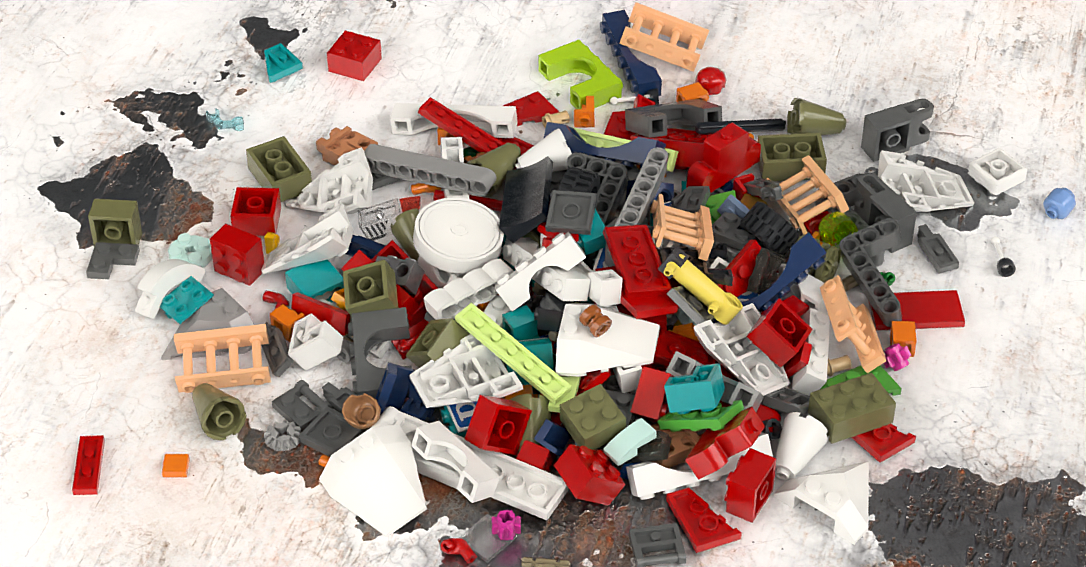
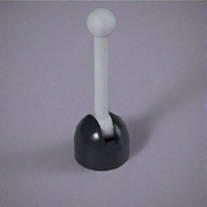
(651, 94)
(1005, 265)

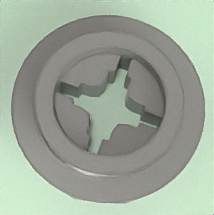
(284, 442)

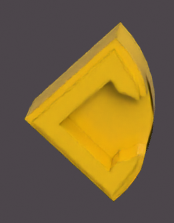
(271, 241)

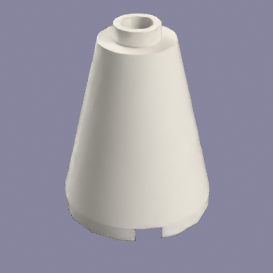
(551, 146)
(798, 444)

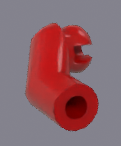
(276, 298)
(458, 547)

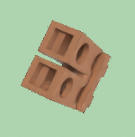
(340, 143)
(681, 445)

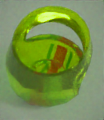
(836, 227)

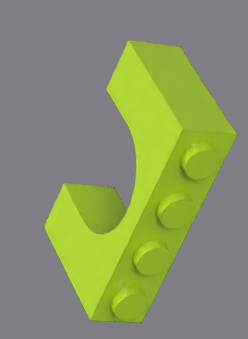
(578, 58)

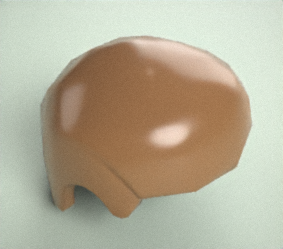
(361, 411)

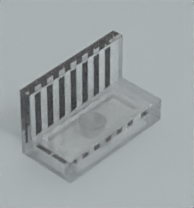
(377, 219)

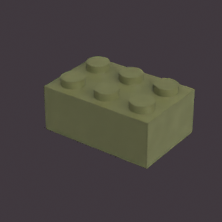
(783, 154)
(278, 166)
(852, 407)

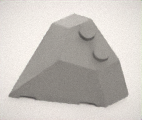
(216, 313)

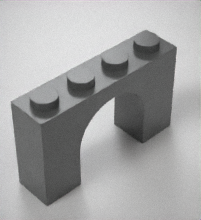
(653, 119)
(367, 331)

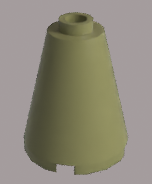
(814, 118)
(499, 161)
(403, 231)
(218, 411)
(538, 415)

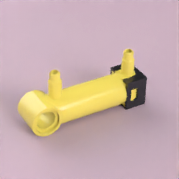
(720, 304)

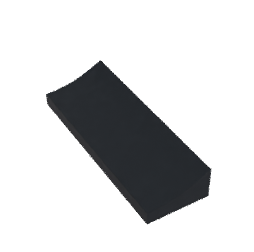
(526, 199)

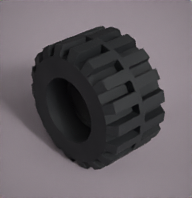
(580, 181)
(769, 228)

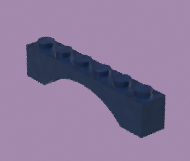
(639, 74)
(628, 154)
(803, 257)

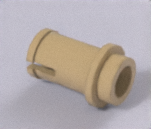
(559, 118)
(838, 364)

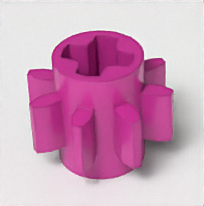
(896, 357)
(506, 525)

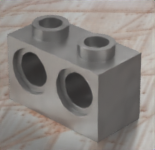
(407, 272)

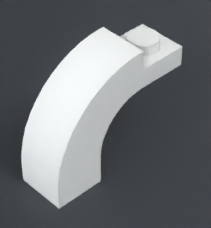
(160, 280)

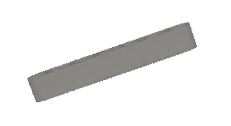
(429, 170)
(642, 193)

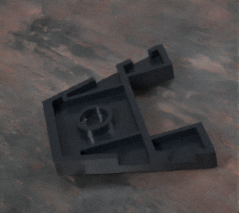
(718, 276)

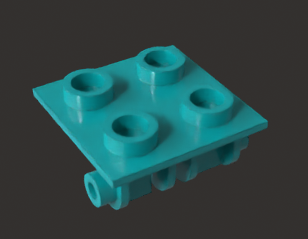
(185, 300)

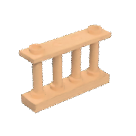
(669, 26)
(818, 180)
(682, 227)
(852, 323)
(222, 339)

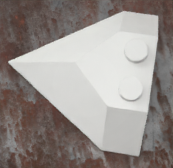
(345, 183)
(837, 493)

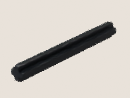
(748, 125)

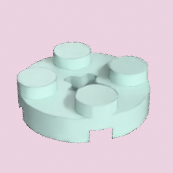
(197, 245)

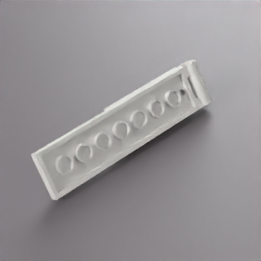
(519, 482)

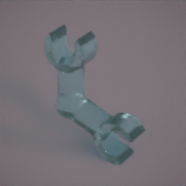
(236, 123)

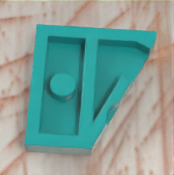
(280, 62)

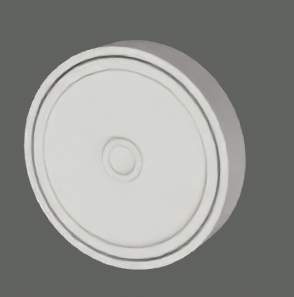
(457, 235)

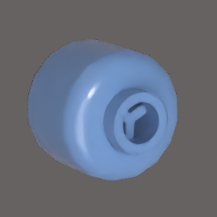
(1059, 203)

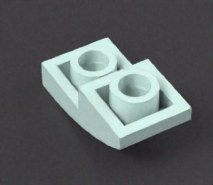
(625, 444)

